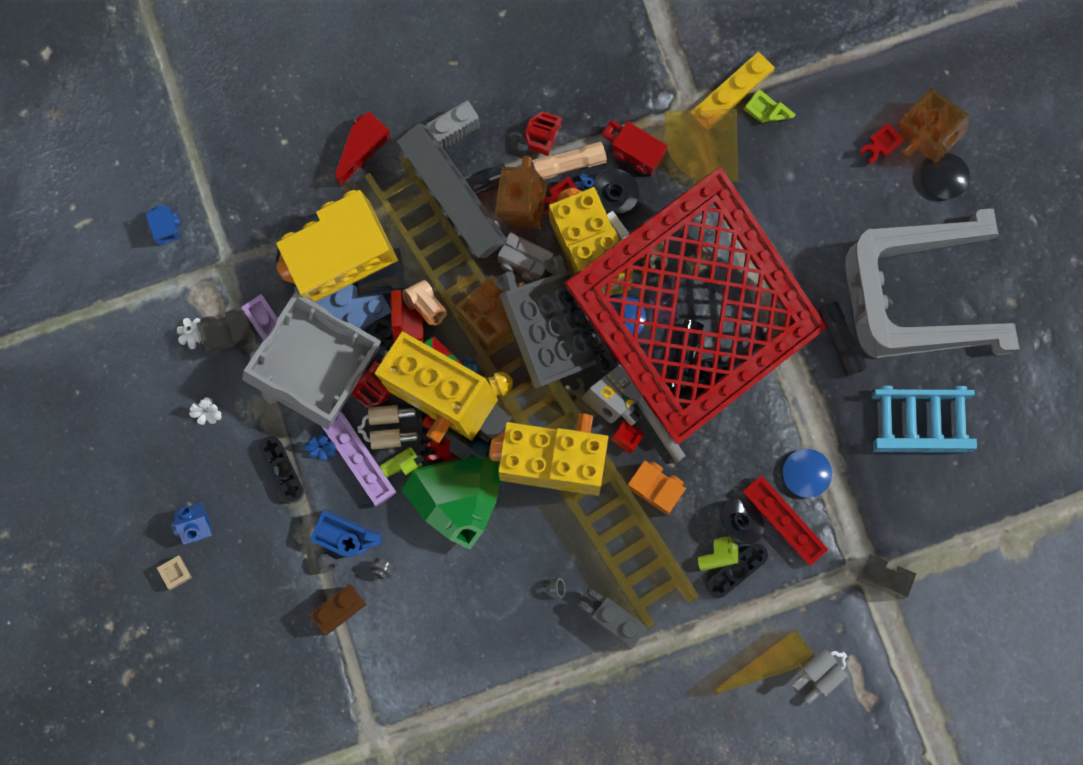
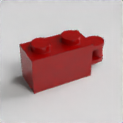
(635, 146)

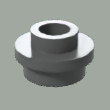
(381, 569)

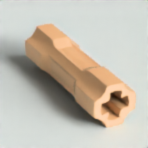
(585, 157)

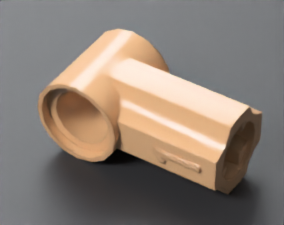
(422, 299)

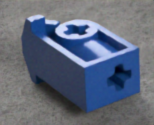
(334, 530)

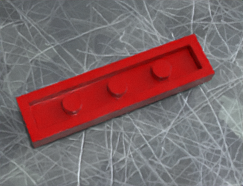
(785, 521)

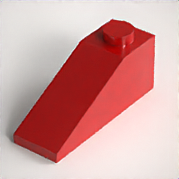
(362, 143)

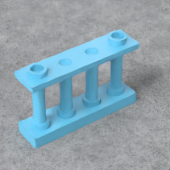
(936, 441)

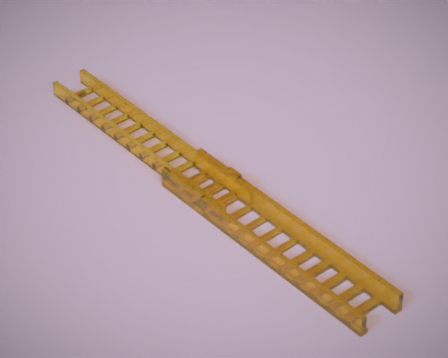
(557, 394)

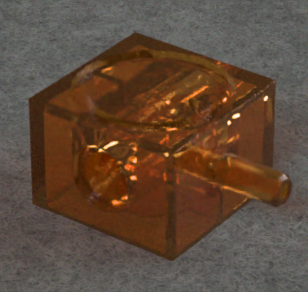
(933, 126)
(521, 196)
(485, 313)

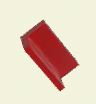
(404, 318)

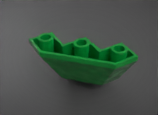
(455, 496)

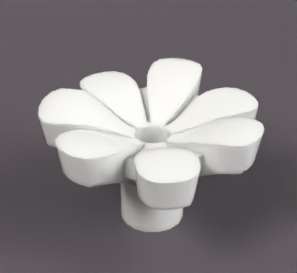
(188, 333)
(205, 411)

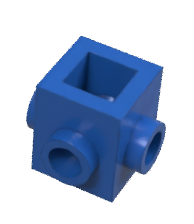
(192, 523)

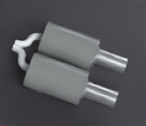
(823, 672)

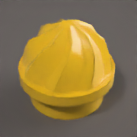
(501, 383)

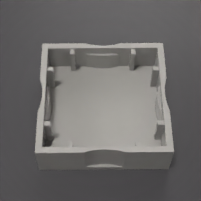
(311, 360)

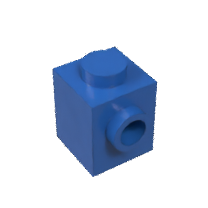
(164, 224)

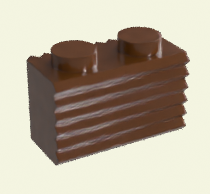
(338, 609)

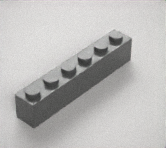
(451, 191)

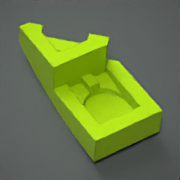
(766, 109)

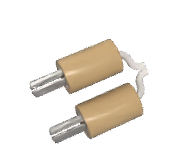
(387, 415)

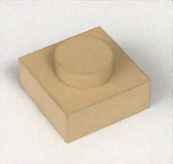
(174, 572)

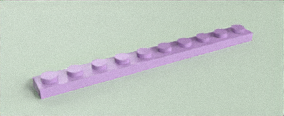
(341, 431)

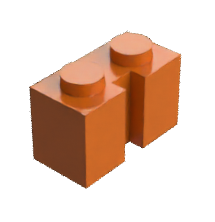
(656, 487)

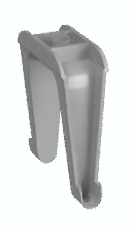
(874, 330)

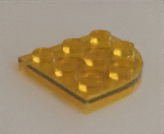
(703, 141)

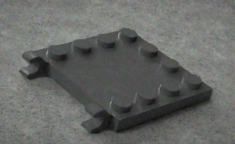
(543, 325)

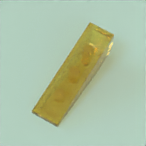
(781, 658)

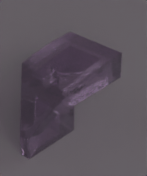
(665, 301)

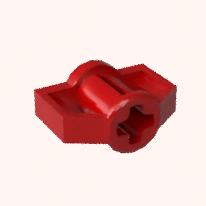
(542, 132)
(373, 385)

